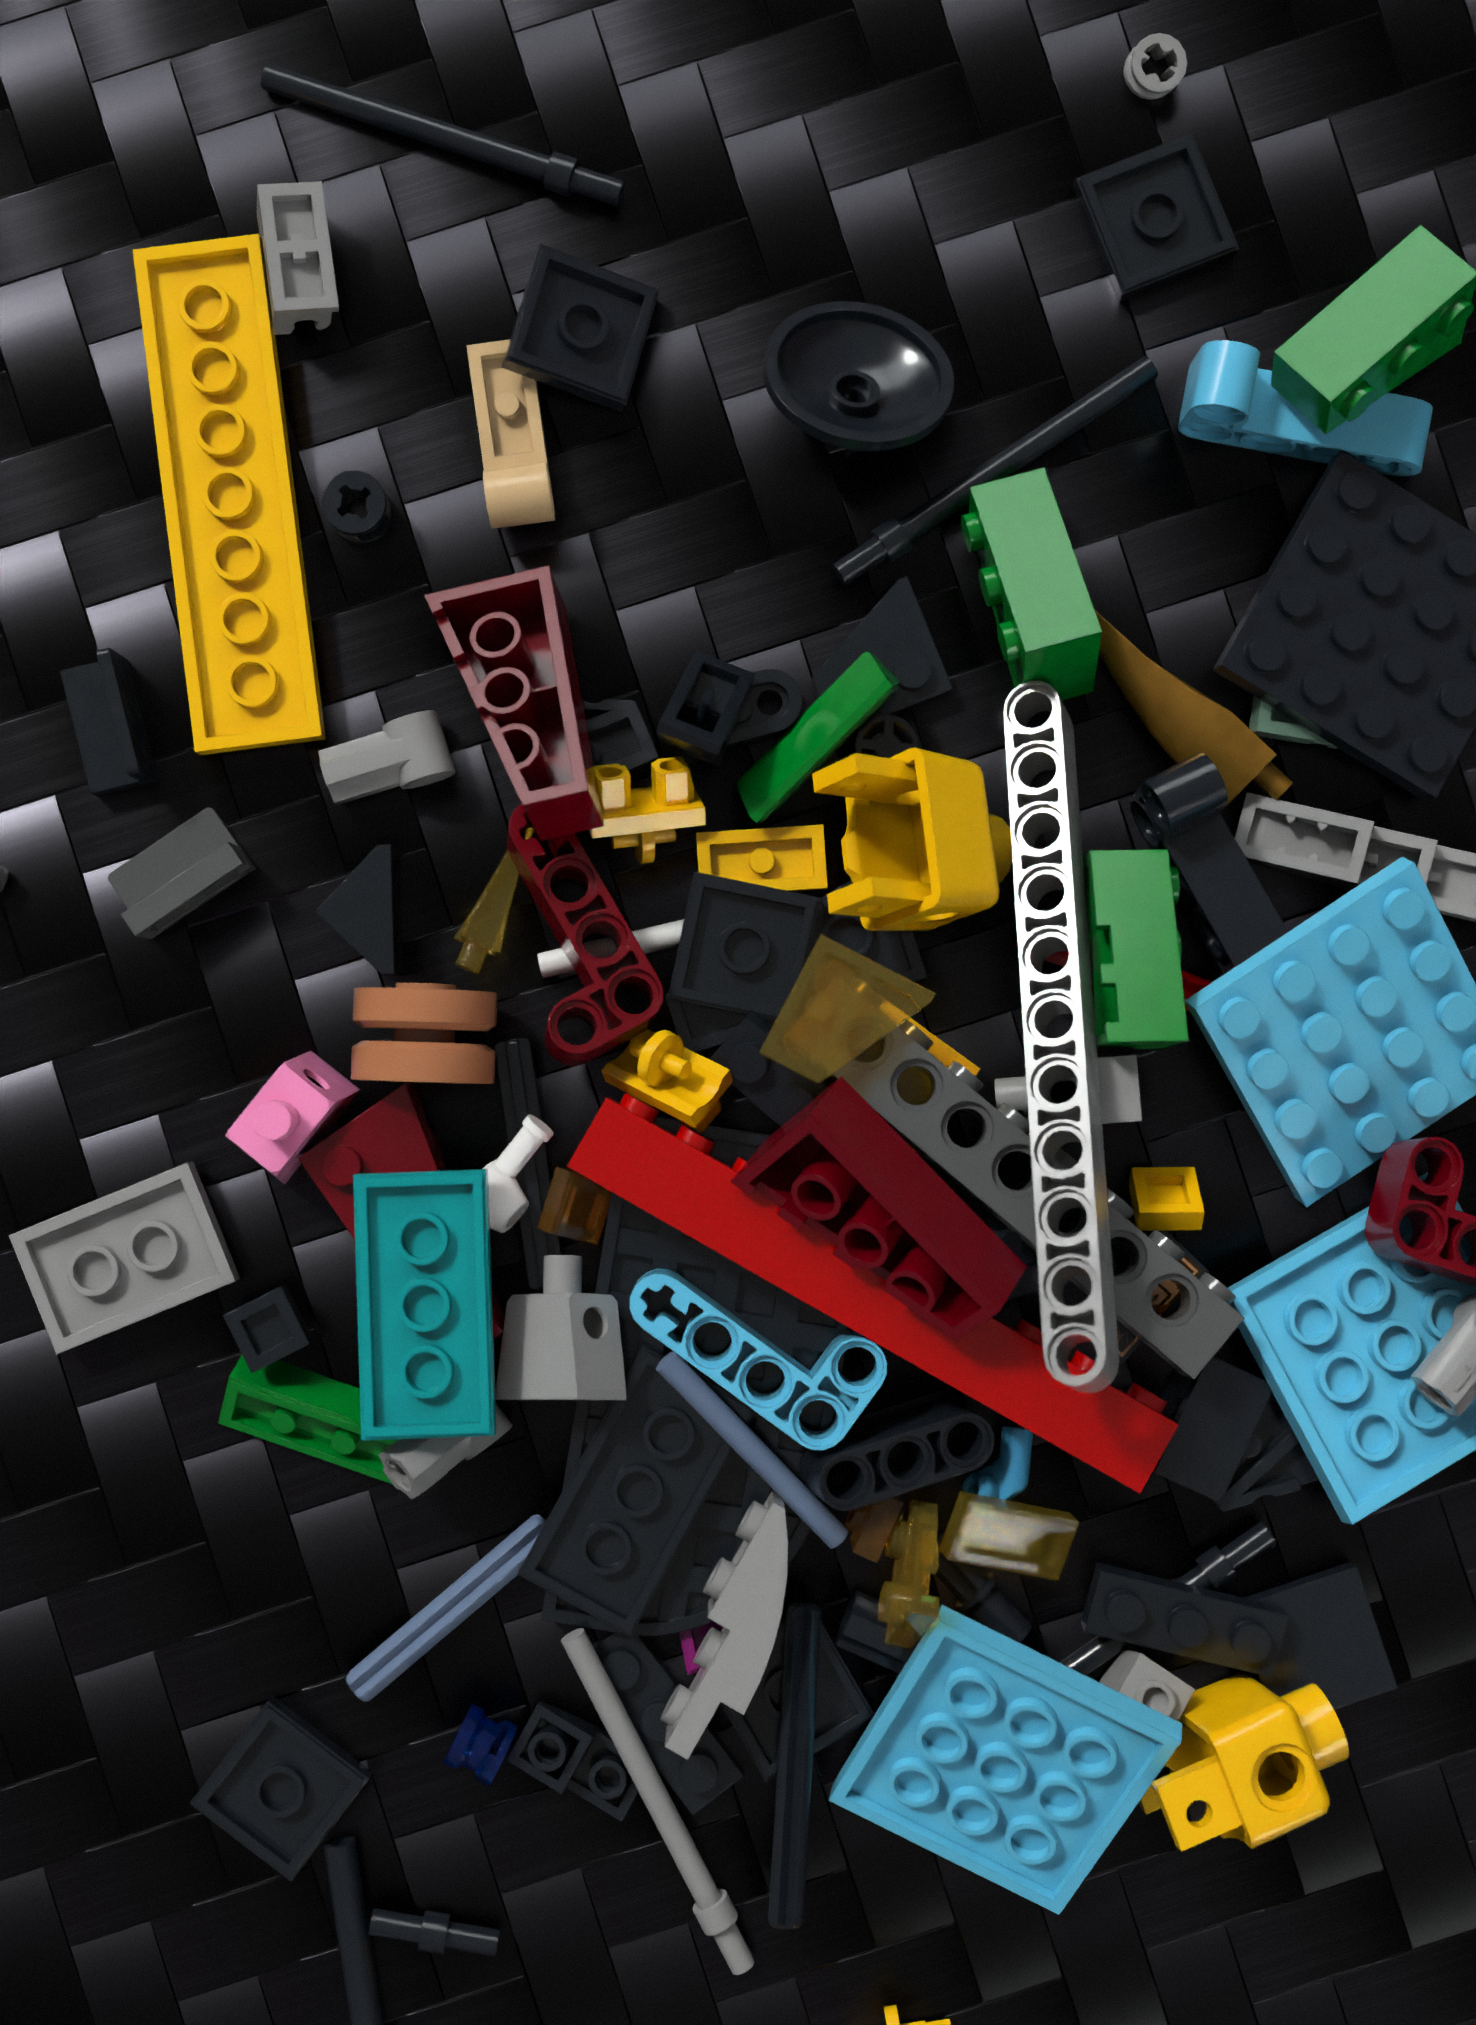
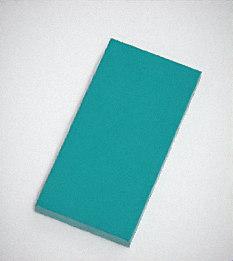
(424, 1304)

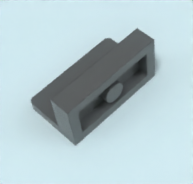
(179, 873)

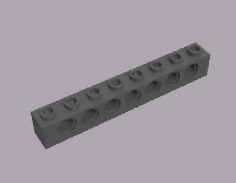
(1183, 1339)

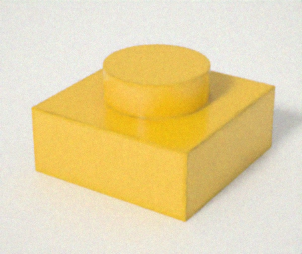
(1166, 1198)

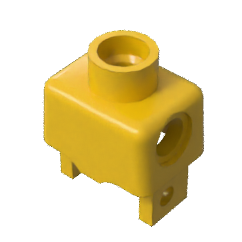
(916, 840)
(1249, 1761)

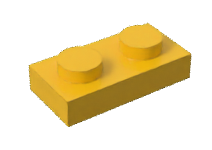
(768, 857)

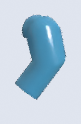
(1008, 1473)

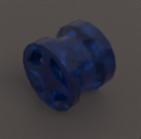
(474, 1741)

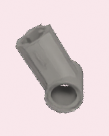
(404, 754)
(1449, 1370)
(421, 1462)

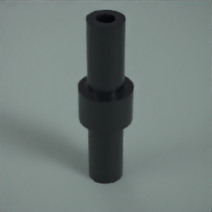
(434, 1932)

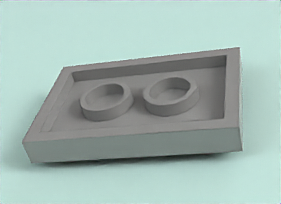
(124, 1257)

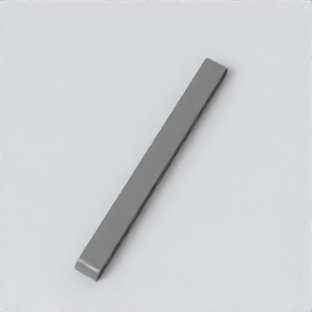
(1071, 1055)

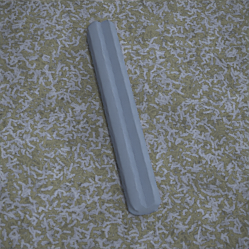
(444, 1613)

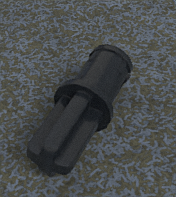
(981, 1597)

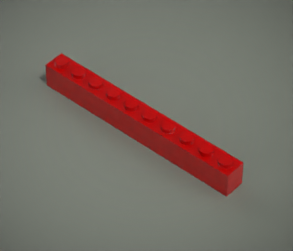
(992, 1364)

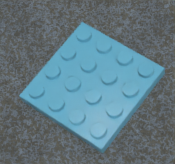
(1347, 1031)
(1338, 1351)
(1004, 1760)

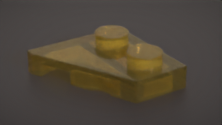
(839, 1011)
(915, 1554)

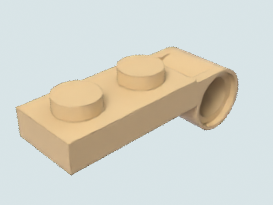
(510, 440)

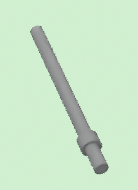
(713, 1905)

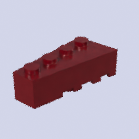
(524, 680)
(380, 1140)
(884, 1210)

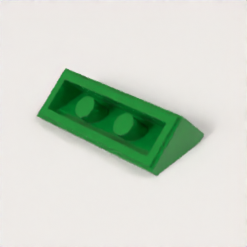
(816, 736)
(302, 1414)

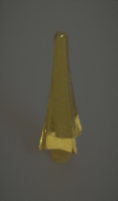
(487, 921)

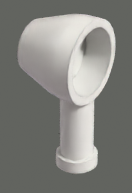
(506, 1197)

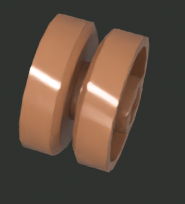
(424, 1034)

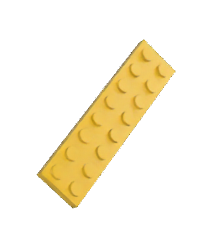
(229, 495)

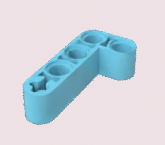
(1236, 406)
(749, 1347)

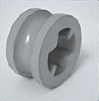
(1160, 47)

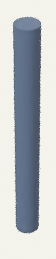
(752, 1449)

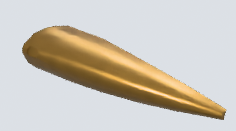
(1187, 720)

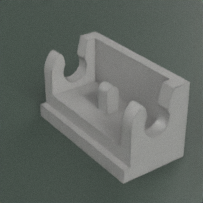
(297, 254)

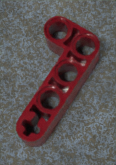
(571, 925)
(1427, 1205)

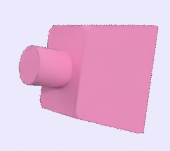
(291, 1114)

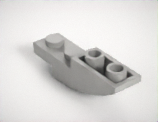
(749, 1606)

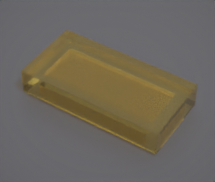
(1008, 1535)

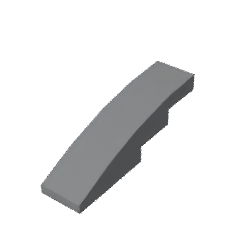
(1351, 850)

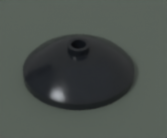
(858, 376)

